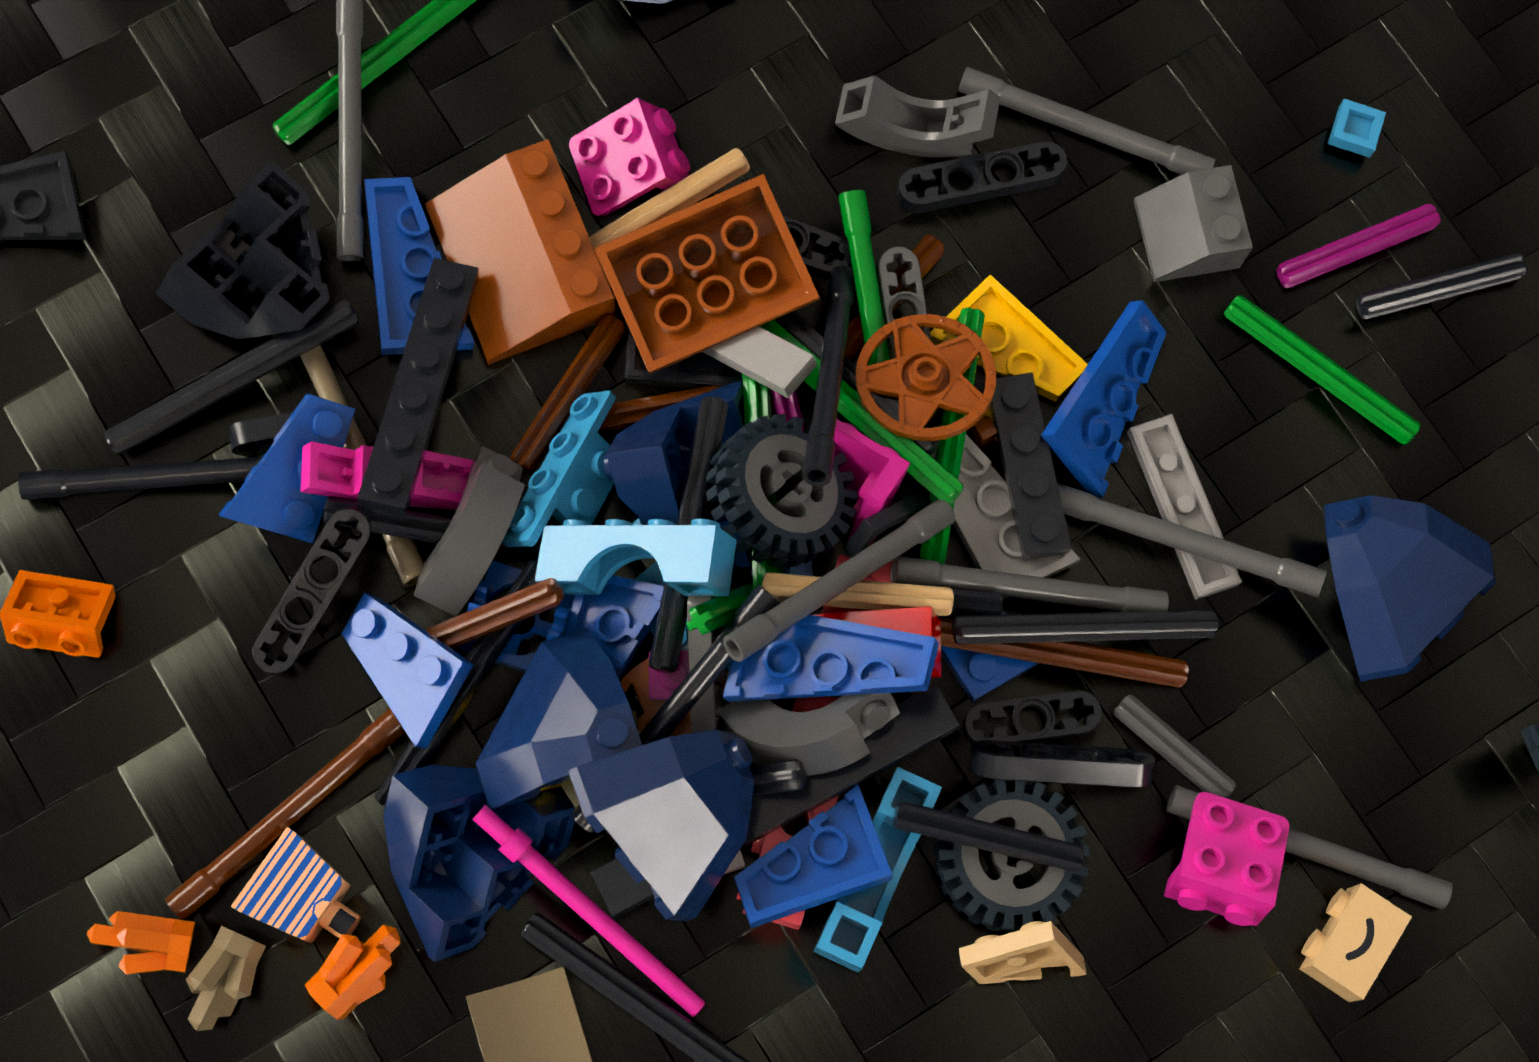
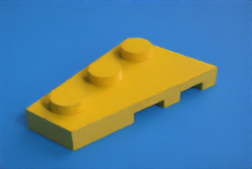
(1019, 341)

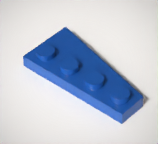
(400, 259)
(1104, 398)
(833, 659)

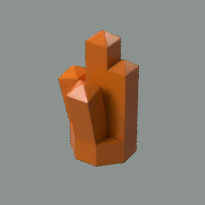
(162, 939)
(353, 971)

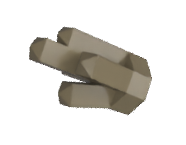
(223, 977)

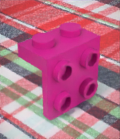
(628, 156)
(1230, 860)

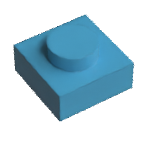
(1357, 128)

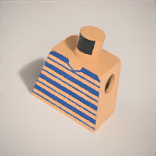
(297, 892)

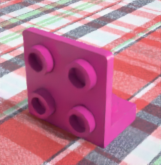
(875, 468)

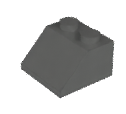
(1194, 225)

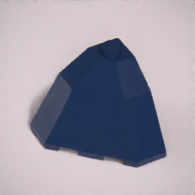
(654, 455)
(1401, 578)
(558, 718)
(673, 811)
(453, 867)

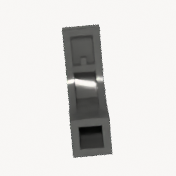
(916, 125)
(473, 534)
(817, 738)

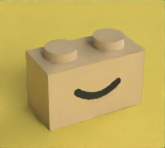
(1353, 942)

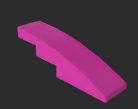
(341, 471)

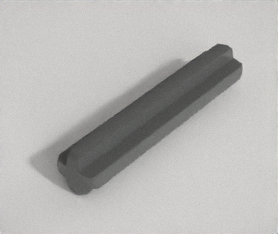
(1173, 747)

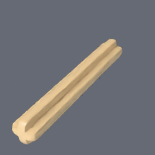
(677, 197)
(867, 594)

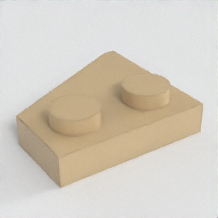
(1021, 954)

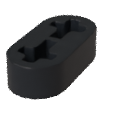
(256, 434)

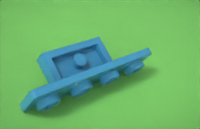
(571, 476)

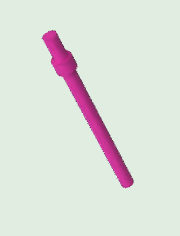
(517, 846)

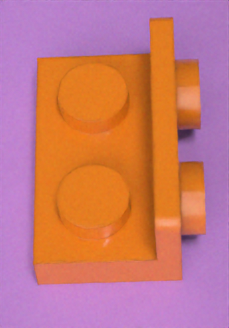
(56, 613)

